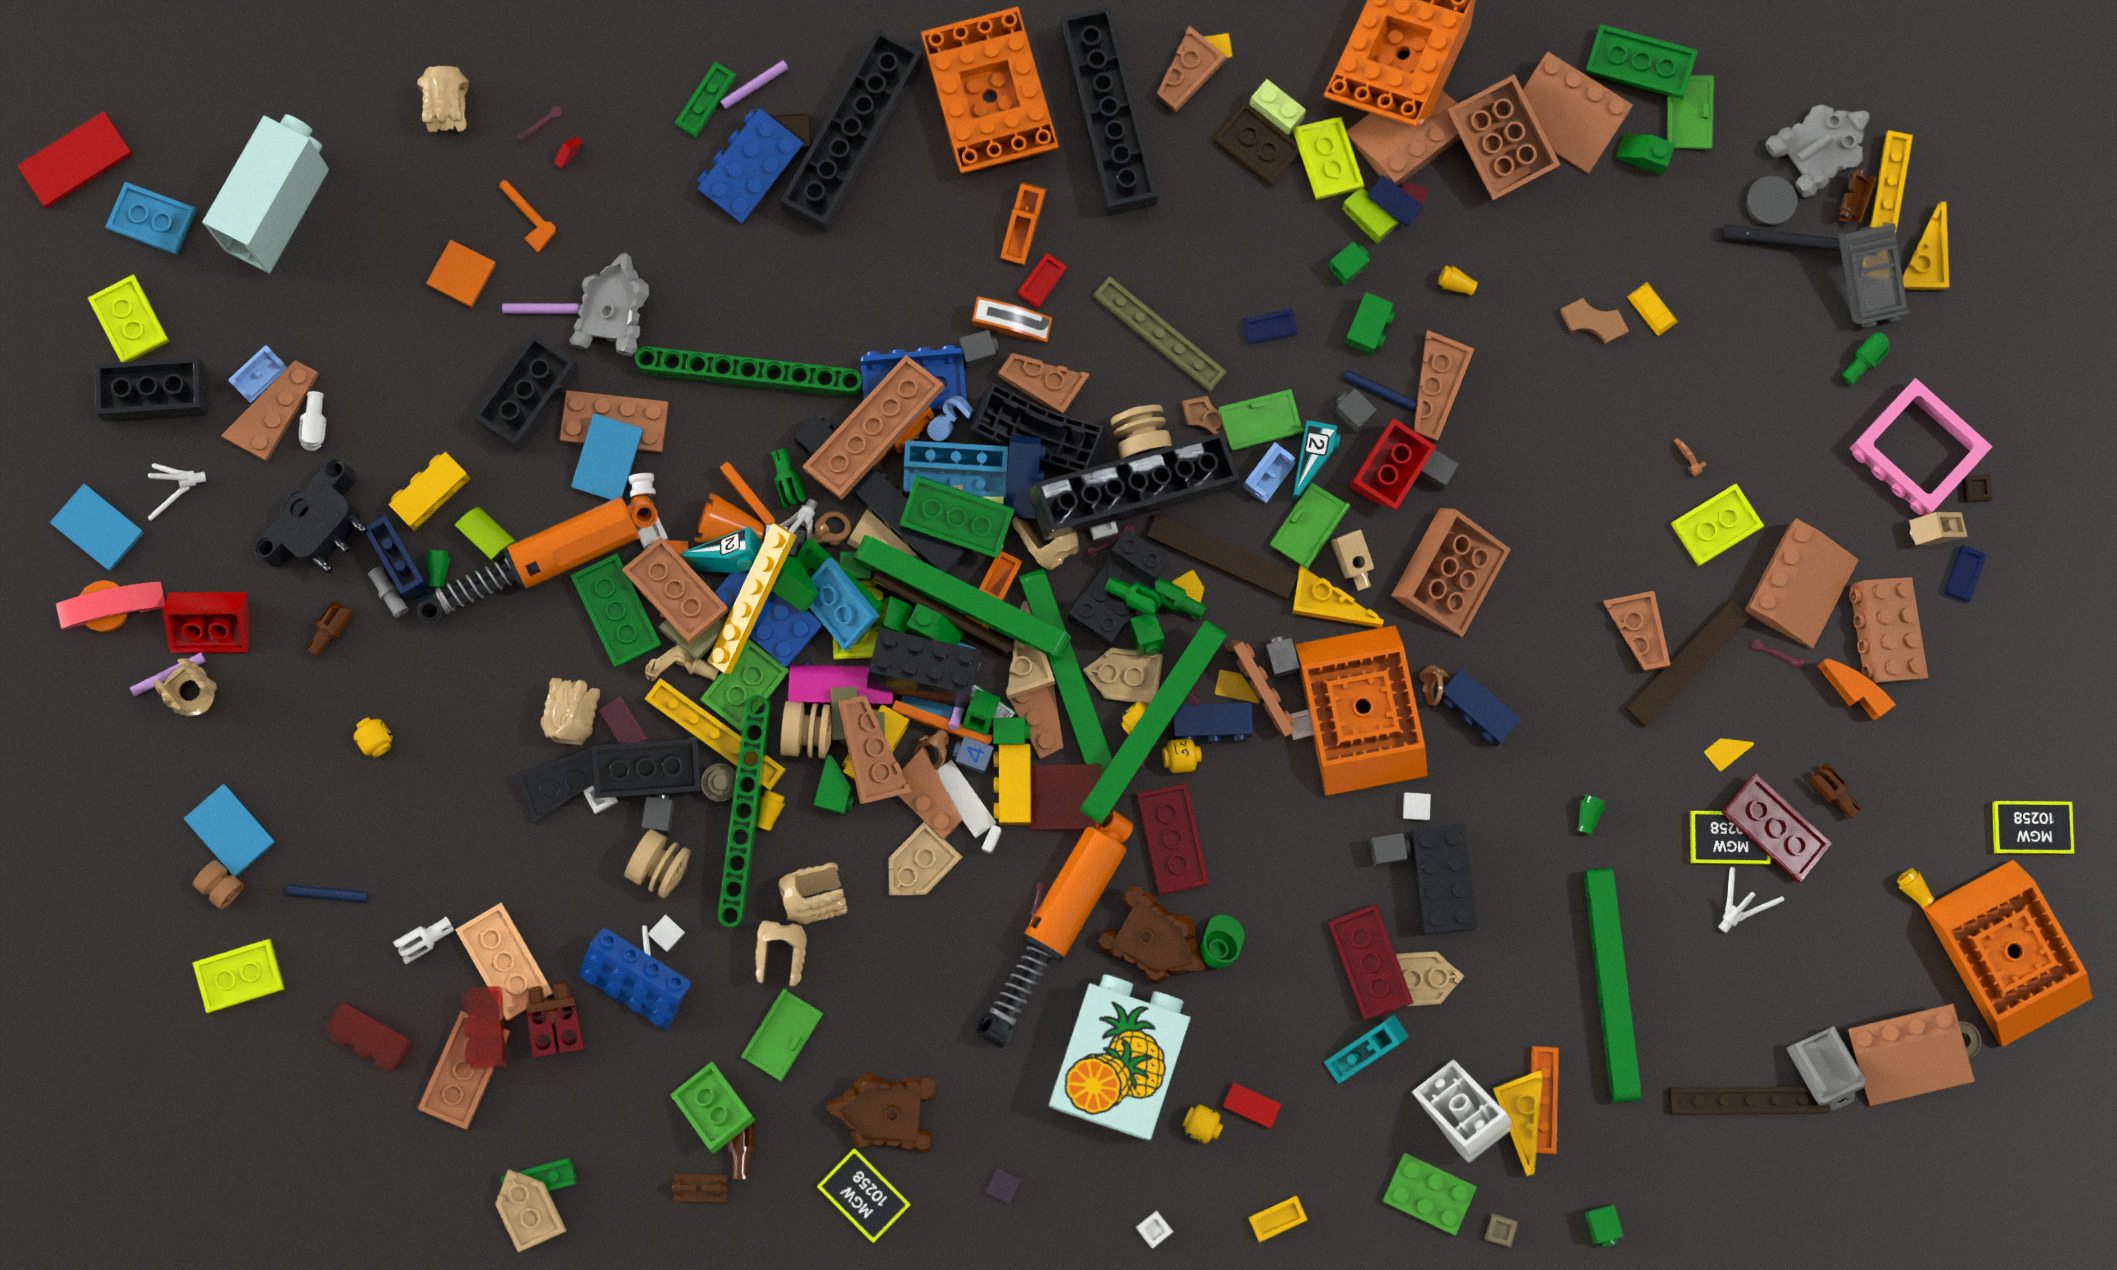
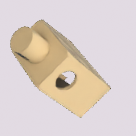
(1350, 547)

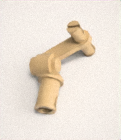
(681, 658)

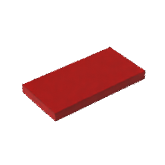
(74, 159)

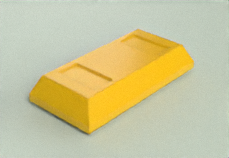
(1652, 309)
(1278, 1218)

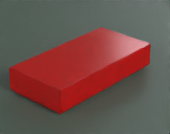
(1042, 280)
(1251, 1105)

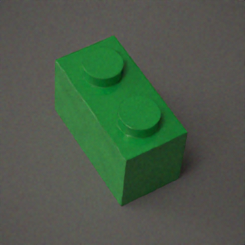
(1369, 324)

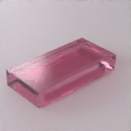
(622, 721)

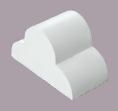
(1463, 1111)

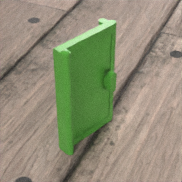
(1685, 117)
(1269, 420)
(1316, 519)
(780, 1034)

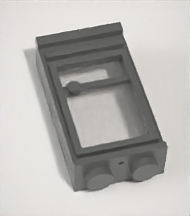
(1873, 274)

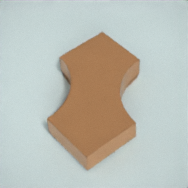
(1582, 317)
(1202, 414)

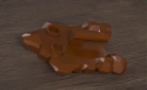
(1153, 939)
(885, 1112)

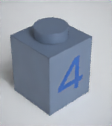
(973, 754)

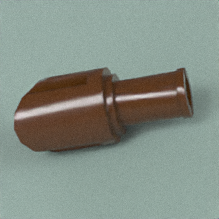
(329, 627)
(1834, 789)
(741, 1148)

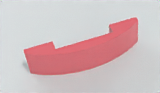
(110, 603)

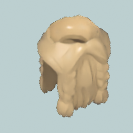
(443, 98)
(1050, 554)
(171, 689)
(569, 711)
(808, 882)
(791, 934)

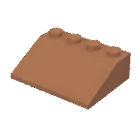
(1574, 111)
(1503, 137)
(1402, 149)
(1451, 571)
(1801, 583)
(1911, 1055)

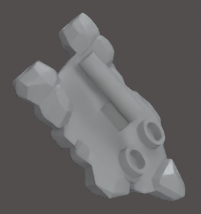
(1821, 145)
(611, 307)

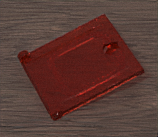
(1059, 793)

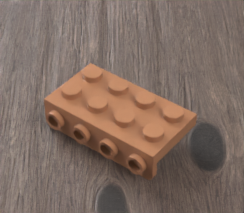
(1888, 630)

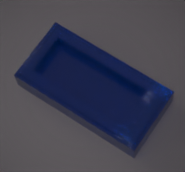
(1394, 200)
(1270, 326)
(1965, 573)

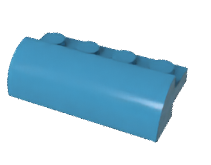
(977, 467)

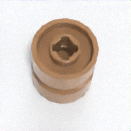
(216, 883)

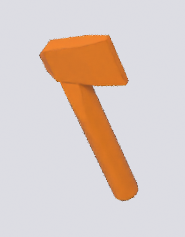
(545, 230)

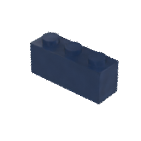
(1023, 473)
(396, 557)
(1479, 708)
(1213, 722)

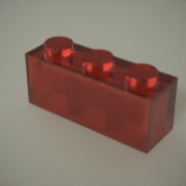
(485, 1027)
(368, 1037)

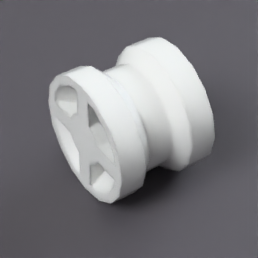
(642, 485)

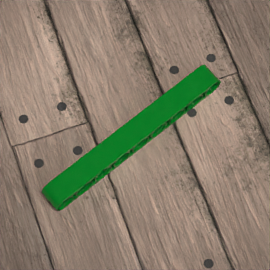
(738, 364)
(962, 597)
(1067, 674)
(1153, 722)
(737, 822)
(1612, 985)

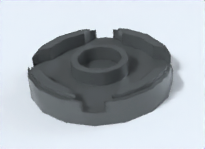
(1771, 200)

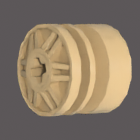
(1140, 429)
(805, 730)
(658, 864)

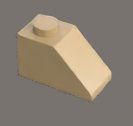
(1937, 528)

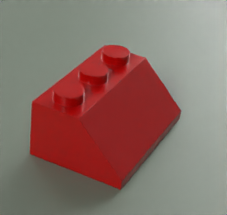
(1392, 465)
(207, 622)

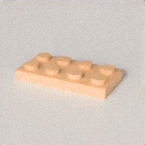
(503, 958)

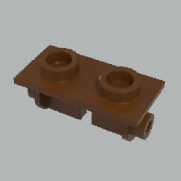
(1857, 198)
(700, 1188)

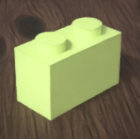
(1277, 107)

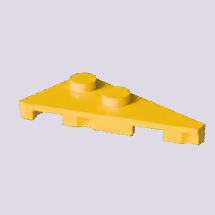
(1929, 263)
(1321, 600)
(1522, 1104)

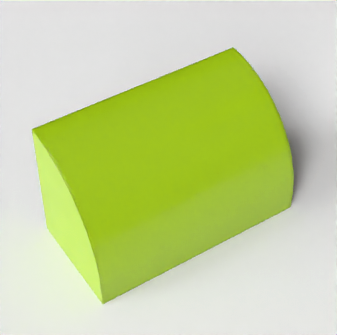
(1369, 215)
(485, 533)

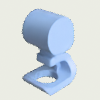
(942, 425)

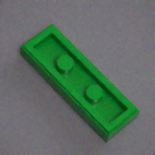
(705, 99)

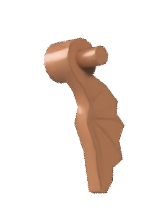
(1696, 468)

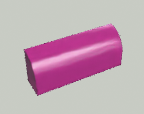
(814, 684)

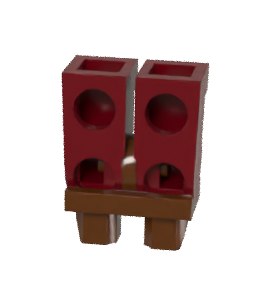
(552, 1012)

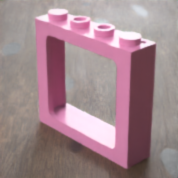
(1902, 485)

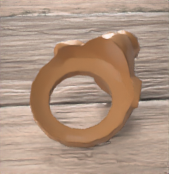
(822, 532)
(1429, 677)
(937, 740)

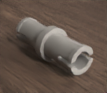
(388, 591)

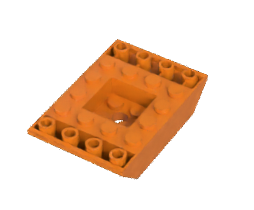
(980, 58)
(1398, 89)
(1355, 747)
(1976, 931)

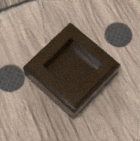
(1977, 488)

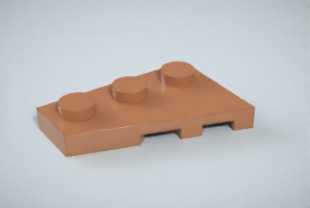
(1191, 68)
(1044, 383)
(1641, 627)
(1042, 714)
(929, 795)

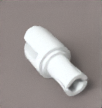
(312, 423)
(422, 940)

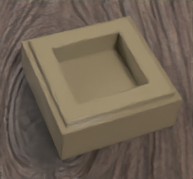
(1501, 1230)

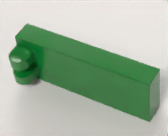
(554, 1174)

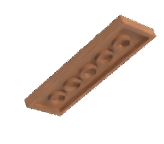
(873, 427)

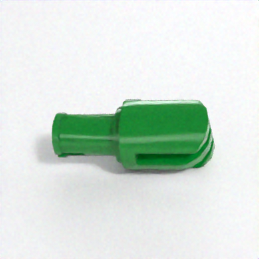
(1867, 357)
(787, 480)
(1136, 595)
(1177, 599)

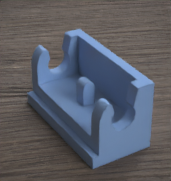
(257, 374)
(1269, 473)

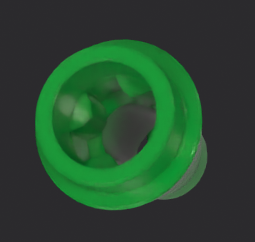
(437, 567)
(1590, 813)

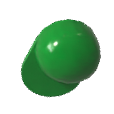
(1221, 941)

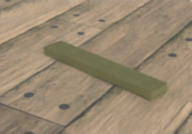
(1159, 334)

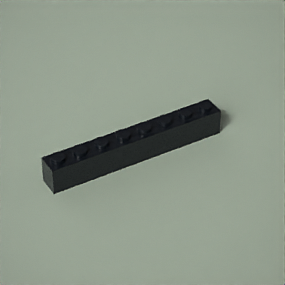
(885, 503)

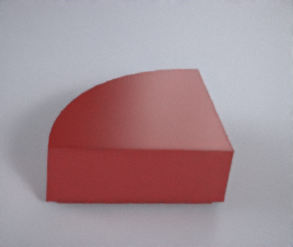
(567, 151)

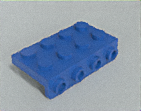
(749, 164)
(943, 364)
(779, 627)
(634, 978)

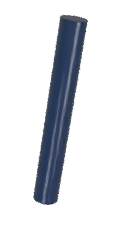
(1380, 390)
(327, 893)

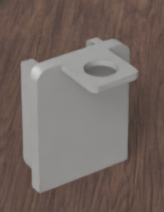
(1827, 1068)

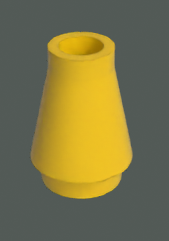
(1457, 281)
(769, 809)
(1915, 887)

